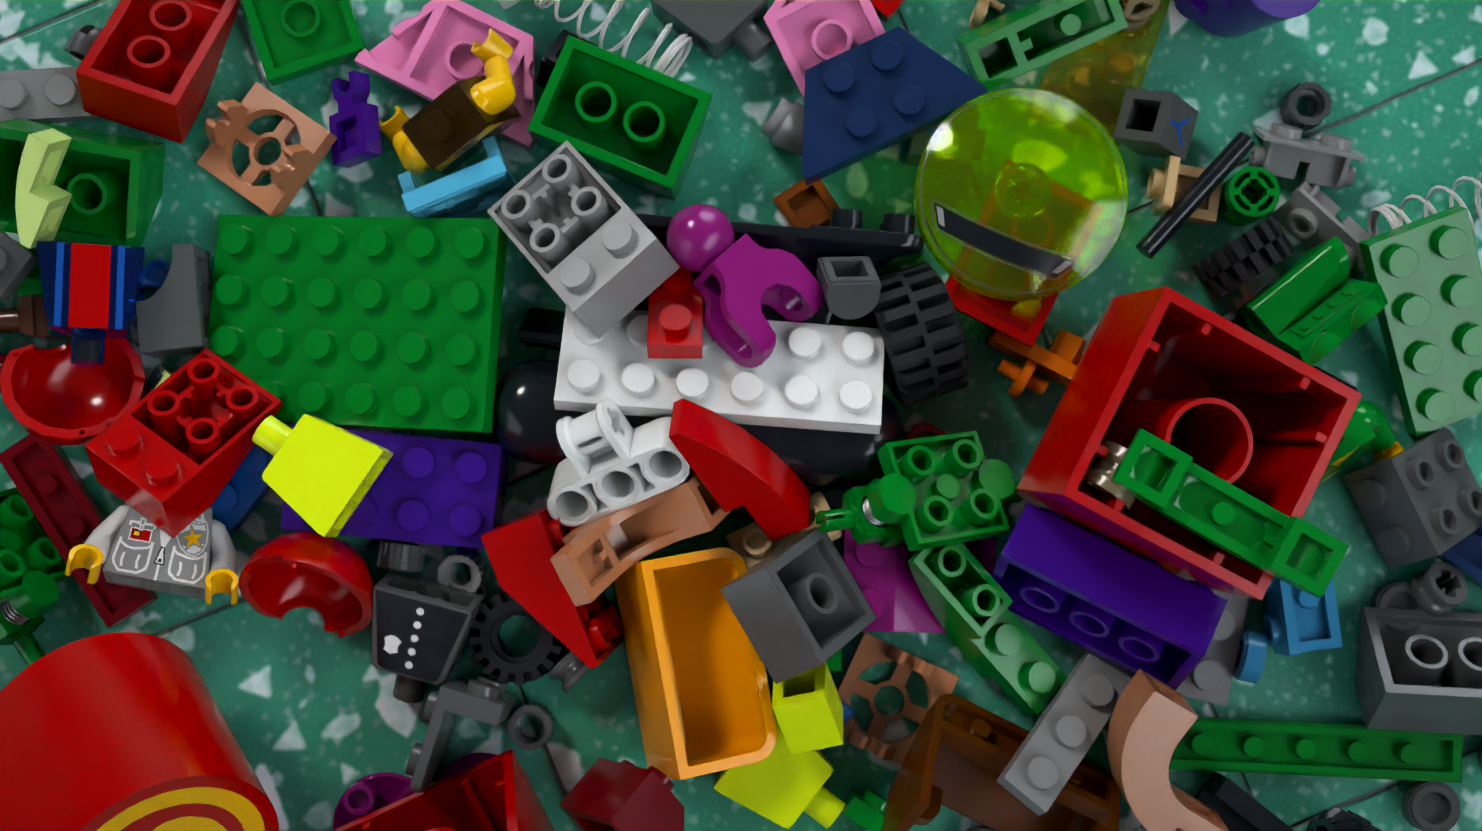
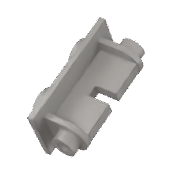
(1326, 158)
(1312, 221)

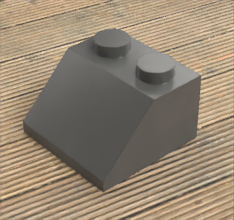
(798, 606)

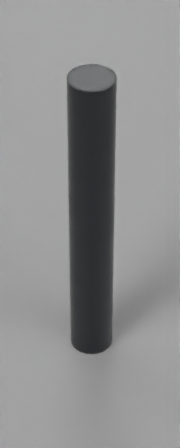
(1195, 195)

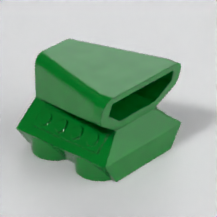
(1312, 304)

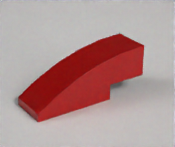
(740, 469)

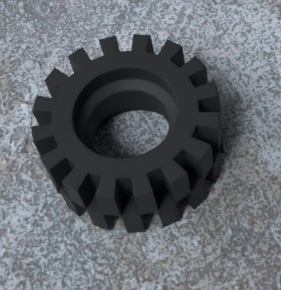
(1243, 258)
(496, 659)

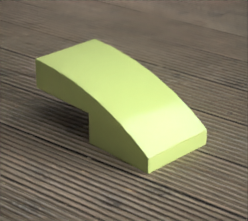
(38, 201)

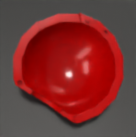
(66, 400)
(312, 574)

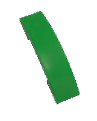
(1227, 515)

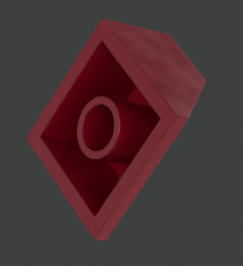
(624, 799)

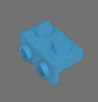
(1300, 620)

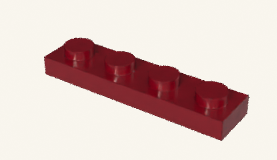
(68, 518)

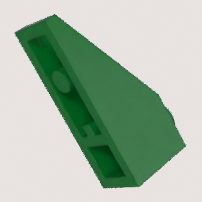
(1035, 37)

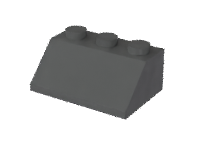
(1420, 677)

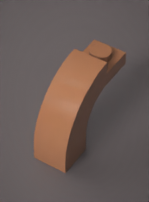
(610, 545)
(1140, 744)

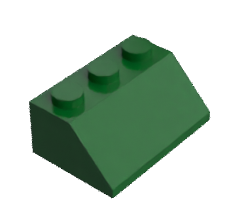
(621, 117)
(110, 179)

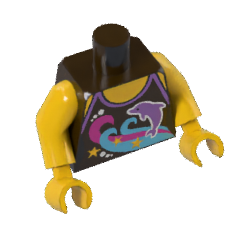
(460, 117)

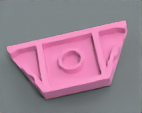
(818, 30)
(435, 52)

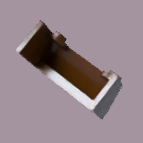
(957, 766)

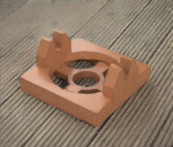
(295, 161)
(875, 651)

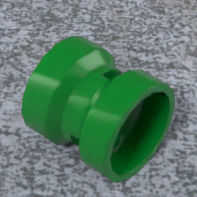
(1239, 204)

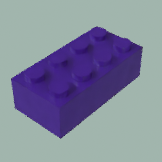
(428, 492)
(1106, 597)

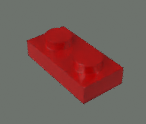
(676, 318)

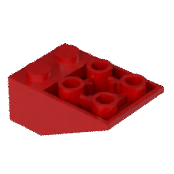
(182, 441)
(522, 565)

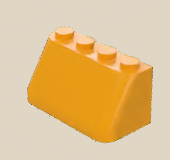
(693, 666)

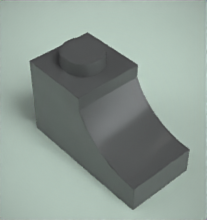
(177, 314)

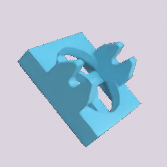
(462, 191)

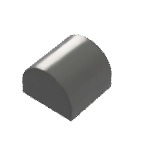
(849, 285)

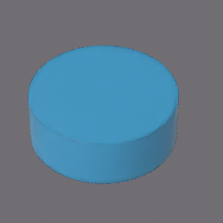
(1250, 656)

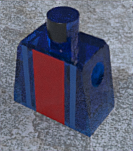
(89, 294)

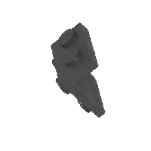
(1418, 499)
(475, 699)

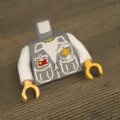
(145, 557)

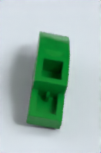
(981, 626)

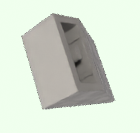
(583, 239)

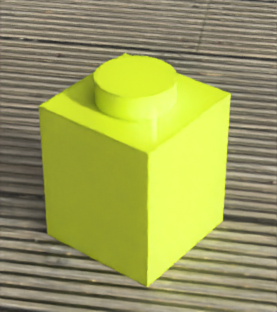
(809, 710)

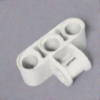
(597, 448)

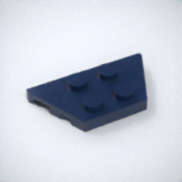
(876, 100)

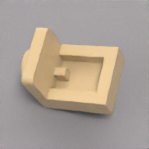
(1171, 181)

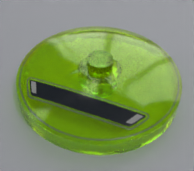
(1020, 194)

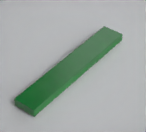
(1318, 750)

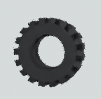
(920, 335)

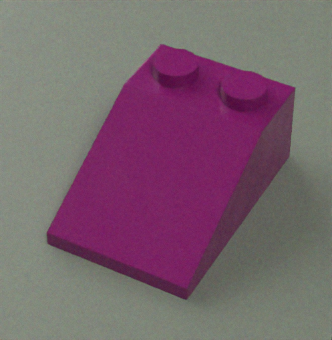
(890, 585)

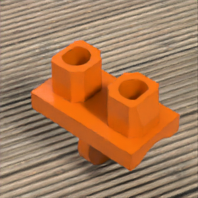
(1055, 363)

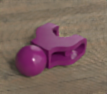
(739, 280)

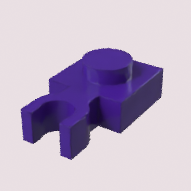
(355, 123)

